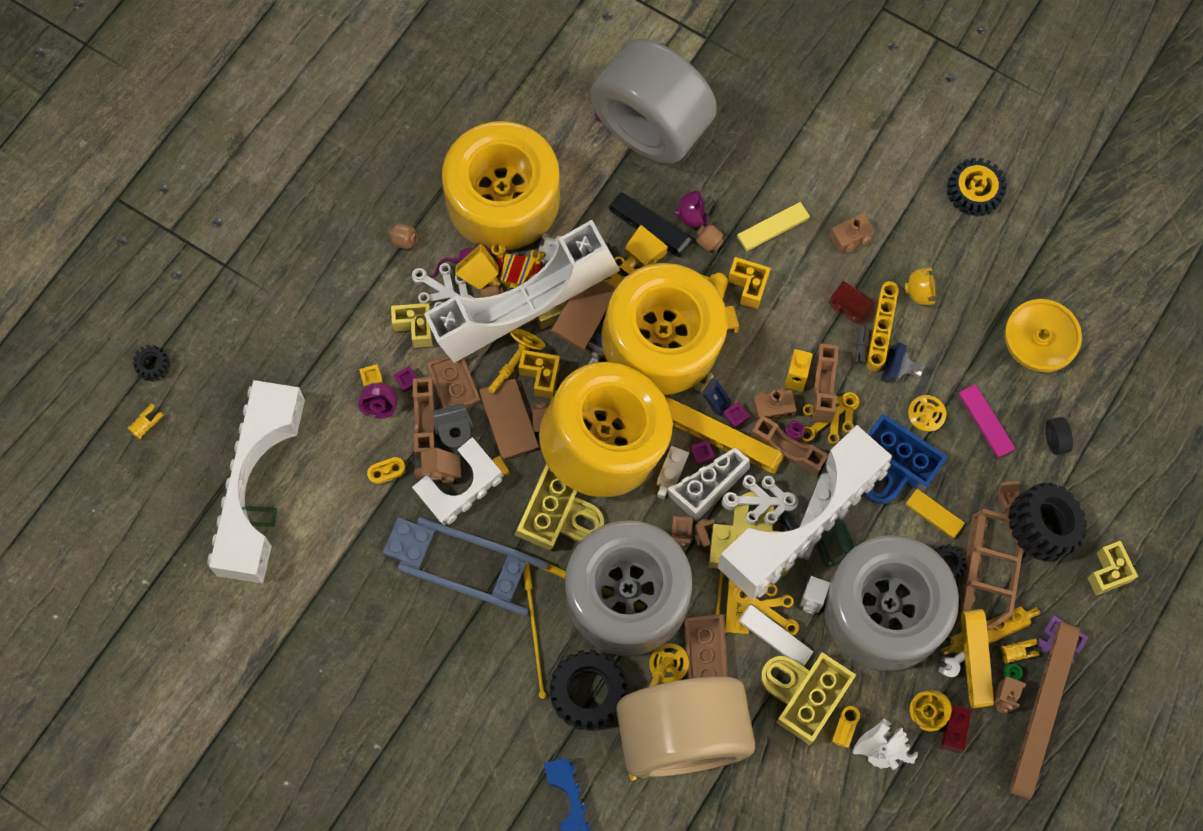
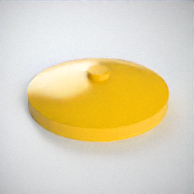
(1043, 335)

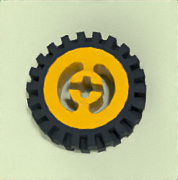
(970, 197)

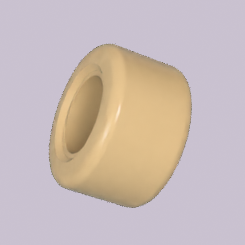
(685, 726)

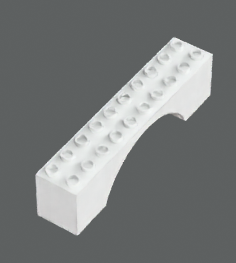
(471, 323)
(269, 418)
(761, 556)

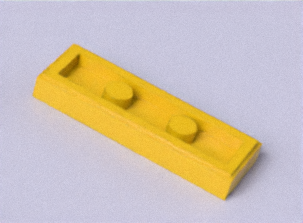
(934, 513)

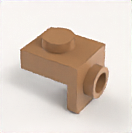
(538, 412)
(1007, 493)
(682, 529)
(701, 537)

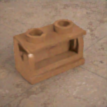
(1006, 695)

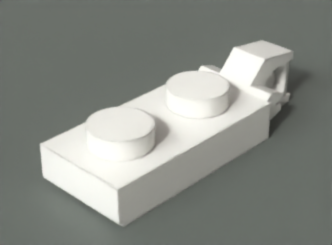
(671, 470)

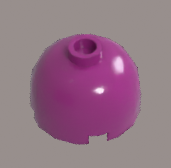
(692, 210)
(377, 400)

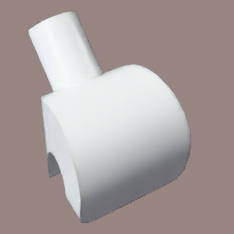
(953, 665)

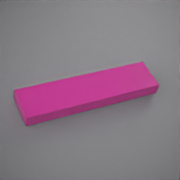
(986, 421)

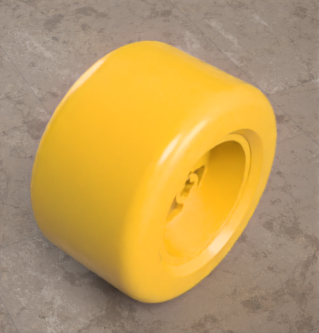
(505, 220)
(678, 292)
(590, 458)

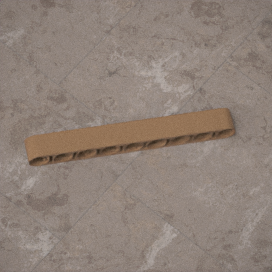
(1044, 710)

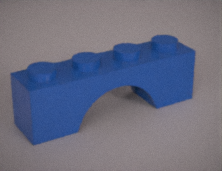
(560, 775)

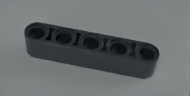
(636, 215)

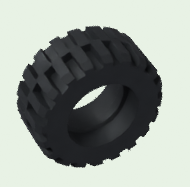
(1061, 510)
(582, 663)

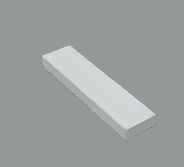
(775, 635)

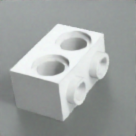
(814, 595)

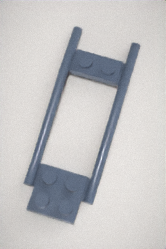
(411, 541)

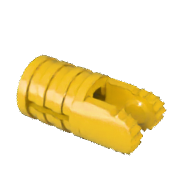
(142, 424)
(1017, 651)

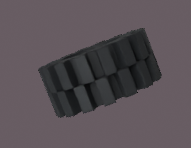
(147, 353)
(956, 555)

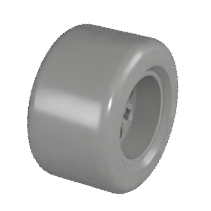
(653, 101)
(623, 546)
(931, 593)

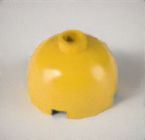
(921, 286)
(930, 710)

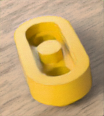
(386, 470)

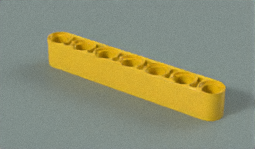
(724, 436)

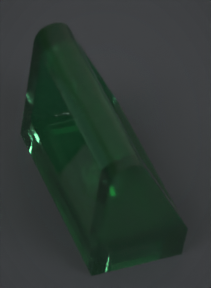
(844, 540)

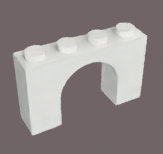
(448, 507)

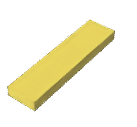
(773, 226)

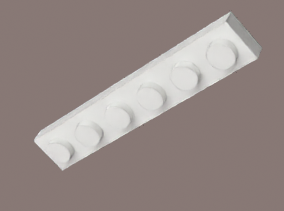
(818, 503)

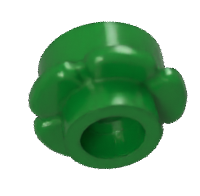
(1013, 668)

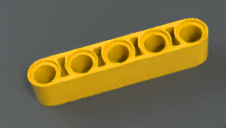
(885, 319)
(977, 658)

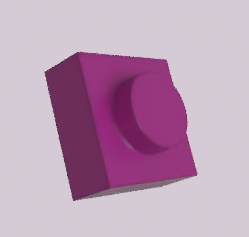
(405, 378)
(736, 415)
(702, 452)

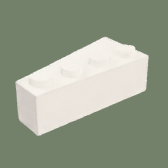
(709, 484)

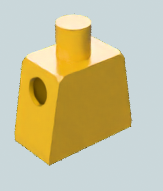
(644, 249)
(478, 268)
(799, 368)

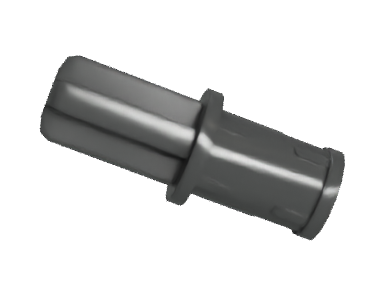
(862, 345)

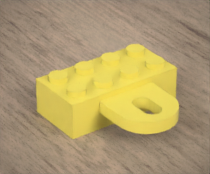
(554, 511)
(725, 535)
(809, 695)

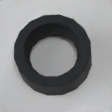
(1059, 435)

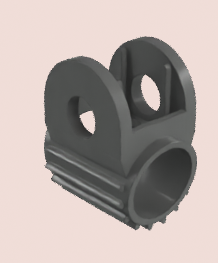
(451, 422)

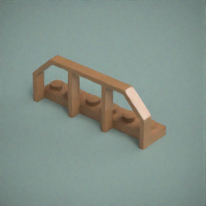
(970, 577)

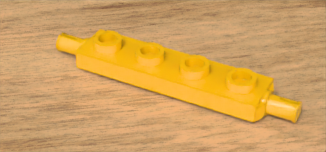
(1017, 622)

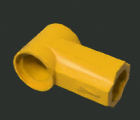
(845, 728)

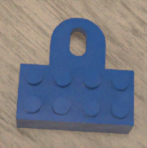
(911, 460)

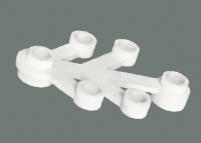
(445, 292)
(762, 500)

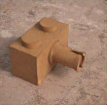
(852, 233)
(774, 405)
(439, 466)

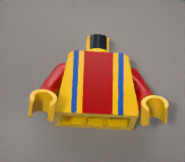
(517, 269)

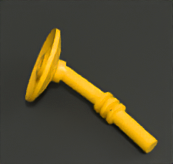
(524, 344)
(927, 413)
(667, 664)

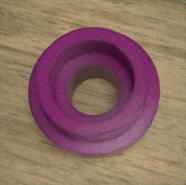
(795, 430)

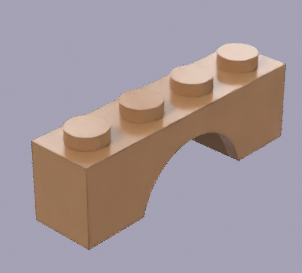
(825, 369)
(424, 415)
(804, 456)

